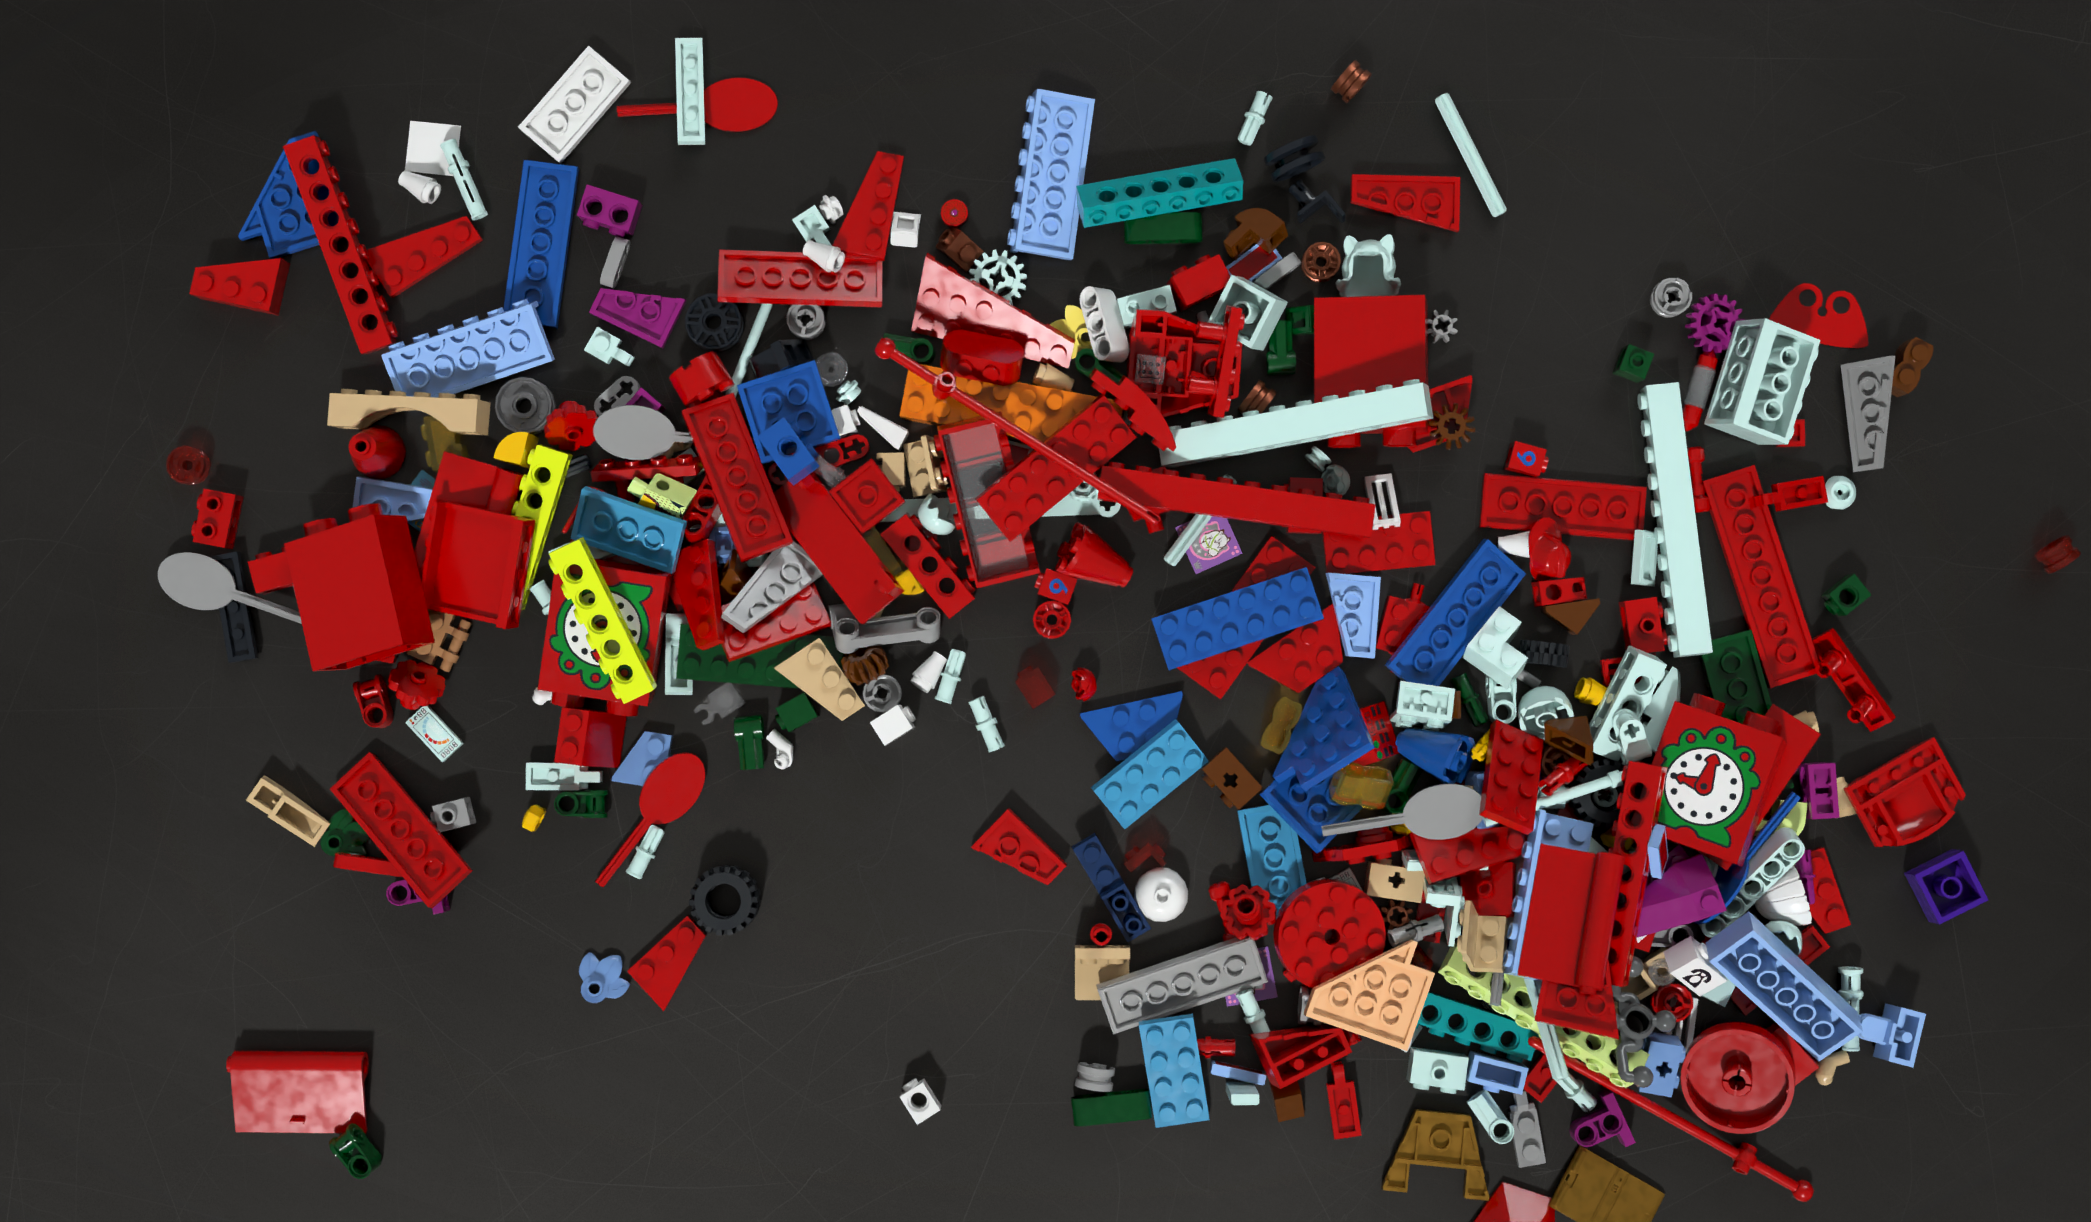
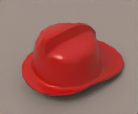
(1546, 550)

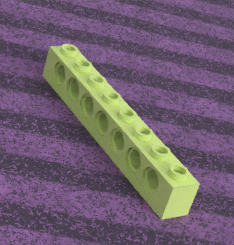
(1573, 1045)

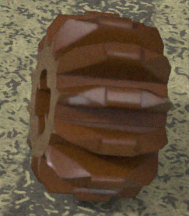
(1460, 421)
(865, 664)

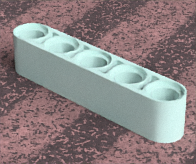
(1763, 876)

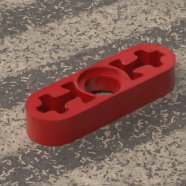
(365, 864)

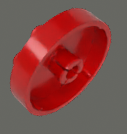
(1310, 914)
(1733, 1104)

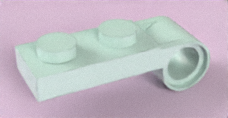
(672, 685)

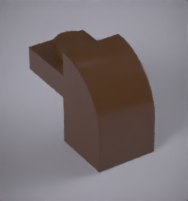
(1255, 226)

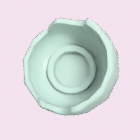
(934, 516)
(1788, 934)

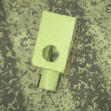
(663, 495)

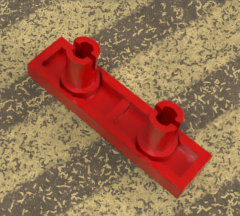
(1224, 373)
(624, 471)
(1852, 681)

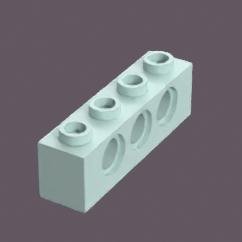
(1622, 689)

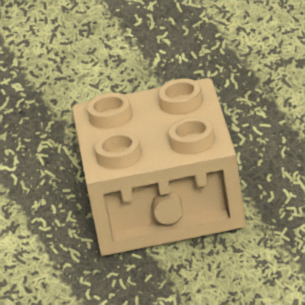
(925, 467)
(1482, 940)
(1097, 965)

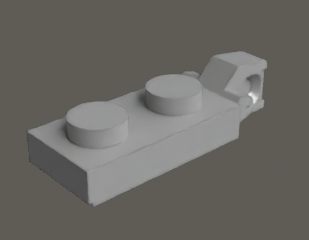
(1527, 1132)

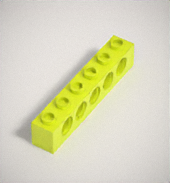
(558, 465)
(605, 604)

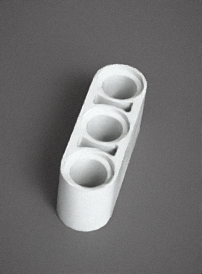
(1104, 324)

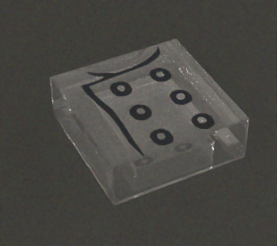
(1150, 369)

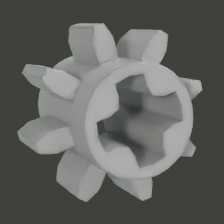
(1442, 319)

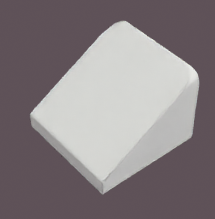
(905, 229)

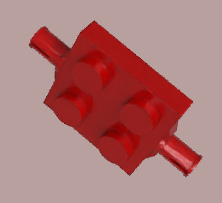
(1399, 619)

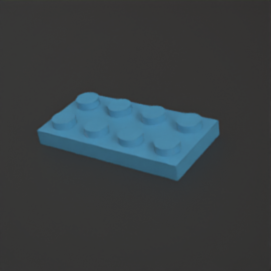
(629, 529)
(1150, 774)
(1271, 853)
(1174, 1070)

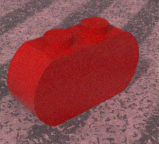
(981, 357)

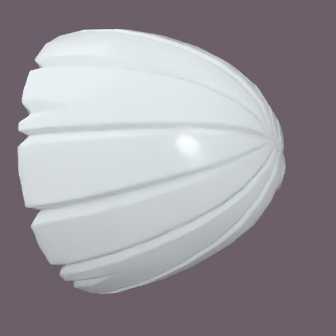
(1786, 900)

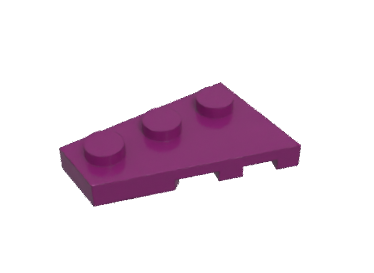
(639, 314)

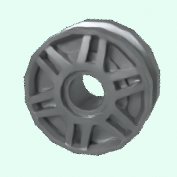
(509, 401)

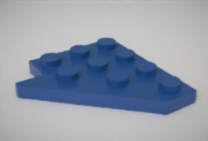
(281, 212)

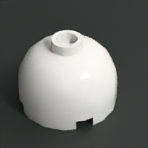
(1161, 894)

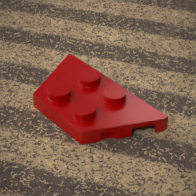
(1449, 393)
(1303, 653)
(1356, 853)

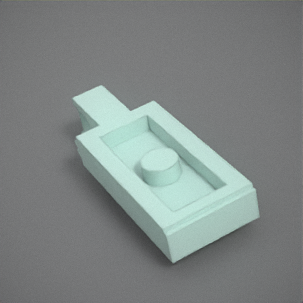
(559, 776)

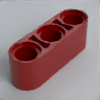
(697, 515)

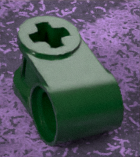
(584, 803)
(357, 1149)

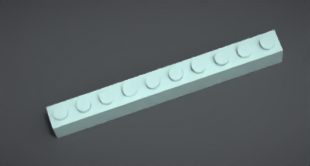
(1299, 424)
(1675, 520)

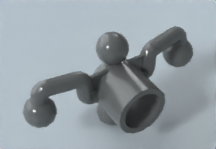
(1632, 1041)

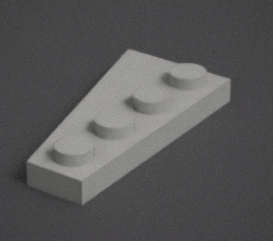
(1867, 403)
(773, 584)

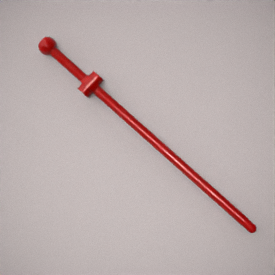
(945, 386)
(1743, 1158)

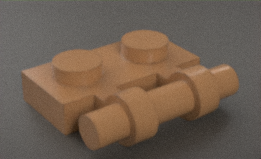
(441, 627)

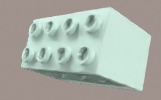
(1762, 382)

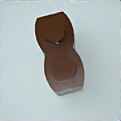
(1909, 361)

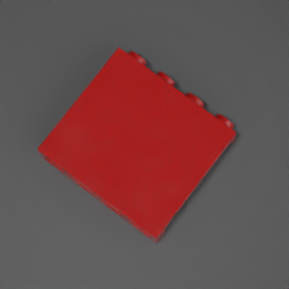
(476, 563)

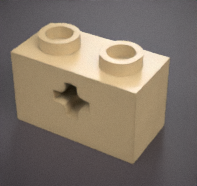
(1377, 881)

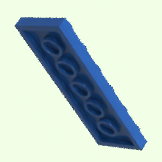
(542, 238)
(1456, 616)
(1237, 618)

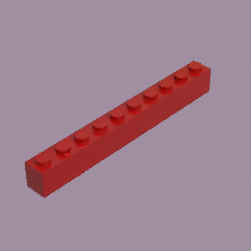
(1241, 502)

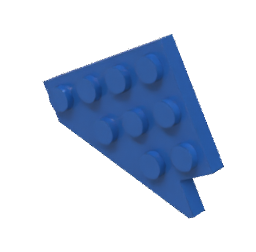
(1327, 734)

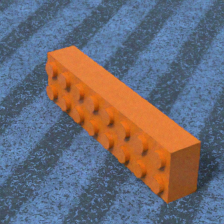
(1028, 406)

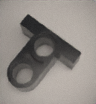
(780, 356)

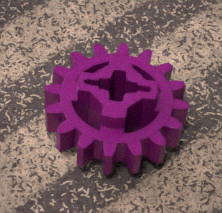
(1703, 322)

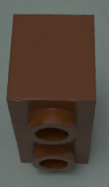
(1245, 787)

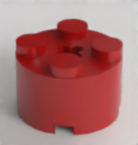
(701, 380)

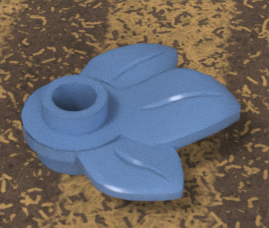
(605, 975)

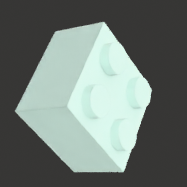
(1260, 308)

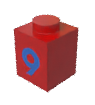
(1526, 459)
(1055, 586)

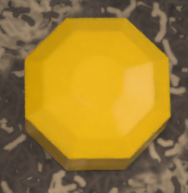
(533, 818)

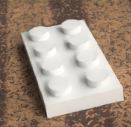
(574, 104)

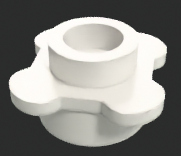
(831, 208)

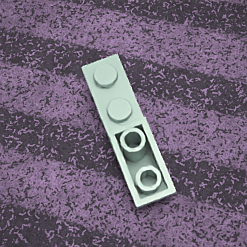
(1661, 706)

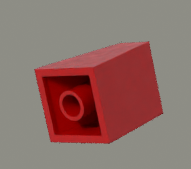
(590, 738)

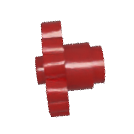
(570, 426)
(416, 684)
(1253, 923)

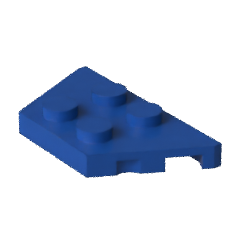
(1132, 724)

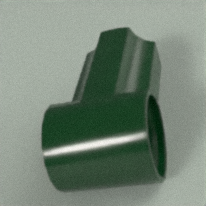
(909, 346)
(1281, 356)
(1101, 365)
(749, 735)
(1404, 780)

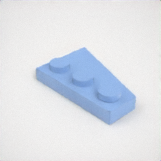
(393, 497)
(1356, 611)

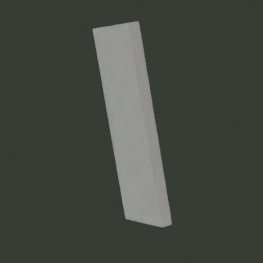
(1181, 983)

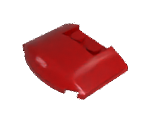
(1906, 796)

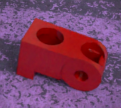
(1558, 591)

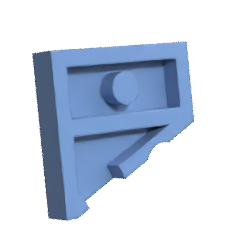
(643, 758)

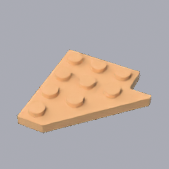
(1376, 997)

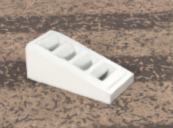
(887, 429)

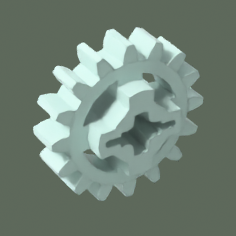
(1009, 282)

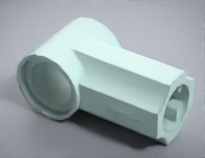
(1490, 1115)

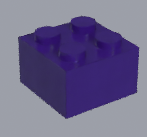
(1946, 886)

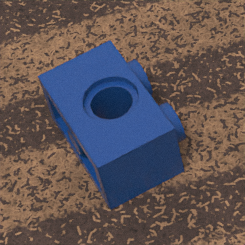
(776, 441)

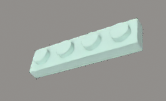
(690, 91)

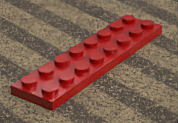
(1761, 577)

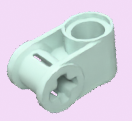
(1500, 696)
(1632, 738)

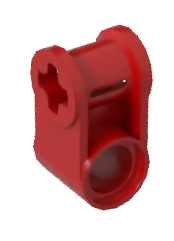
(374, 699)

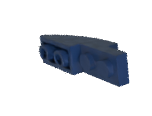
(1111, 887)

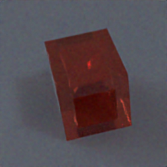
(1034, 686)

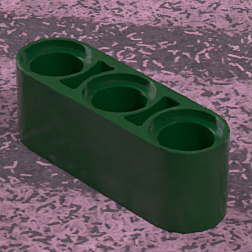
(1164, 229)
(1111, 1107)

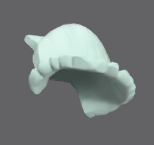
(1368, 268)

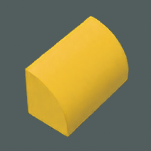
(516, 448)

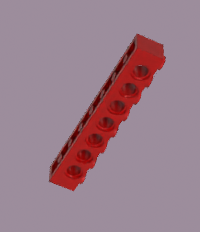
(299, 156)
(1634, 889)

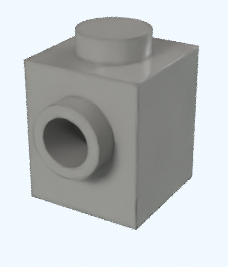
(453, 814)

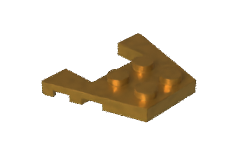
(1438, 1141)

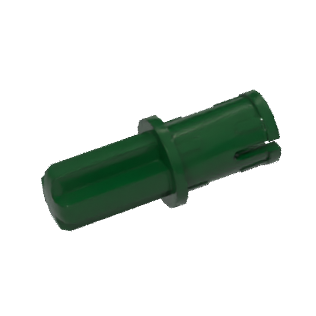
(1470, 700)

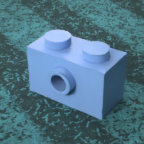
(1496, 1073)

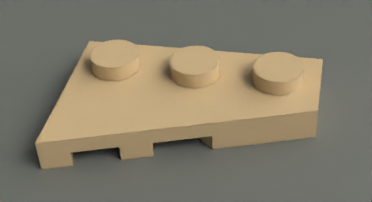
(822, 679)

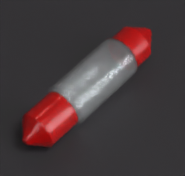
(1699, 389)

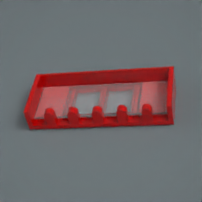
(975, 458)

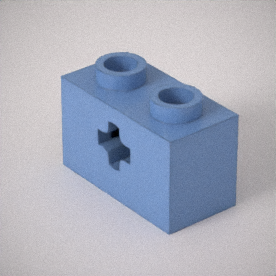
(1663, 1049)

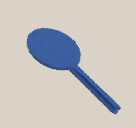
(1731, 881)

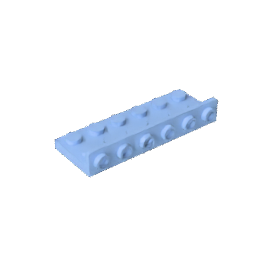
(1050, 171)
(470, 353)
(1547, 830)

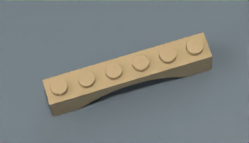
(360, 411)

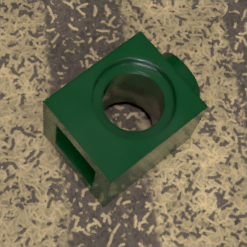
(1633, 363)
(1857, 594)
(796, 712)

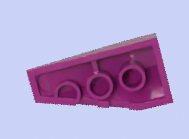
(1679, 898)

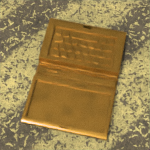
(1603, 1192)

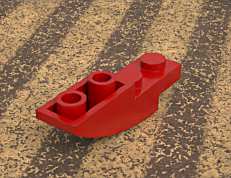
(1144, 413)

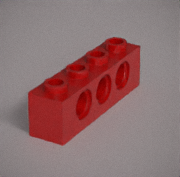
(949, 602)

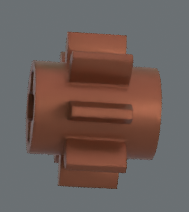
(1388, 911)

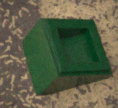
(1301, 318)

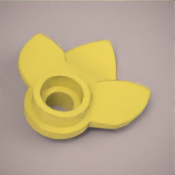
(1074, 327)

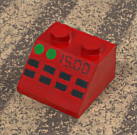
(1381, 733)

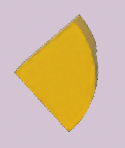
(909, 583)

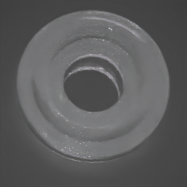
(1661, 980)

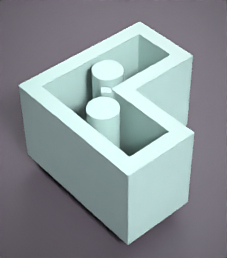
(1491, 649)

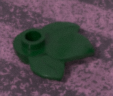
(349, 834)

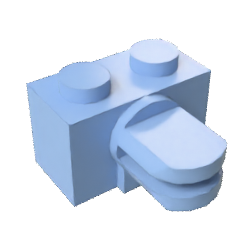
(1895, 1033)

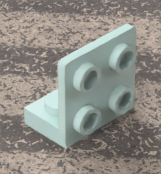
(1423, 706)
(1447, 895)

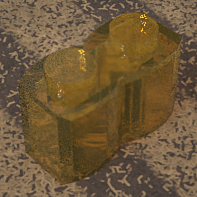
(1283, 718)
(1362, 786)

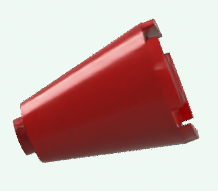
(377, 452)

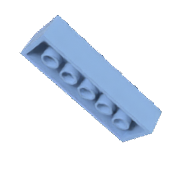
(1783, 986)

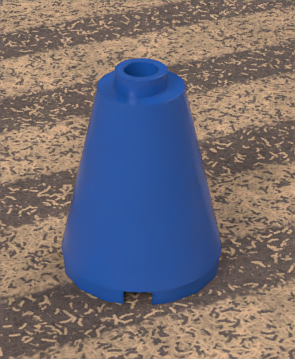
(1437, 753)

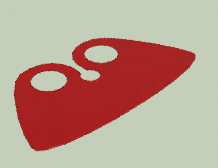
(1833, 329)

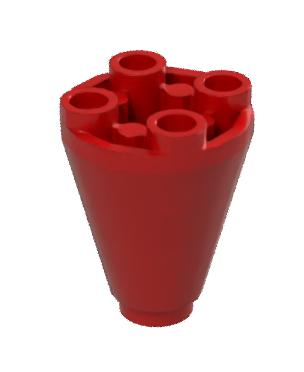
(1092, 559)

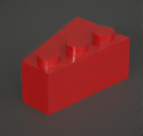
(244, 284)
(1299, 1051)

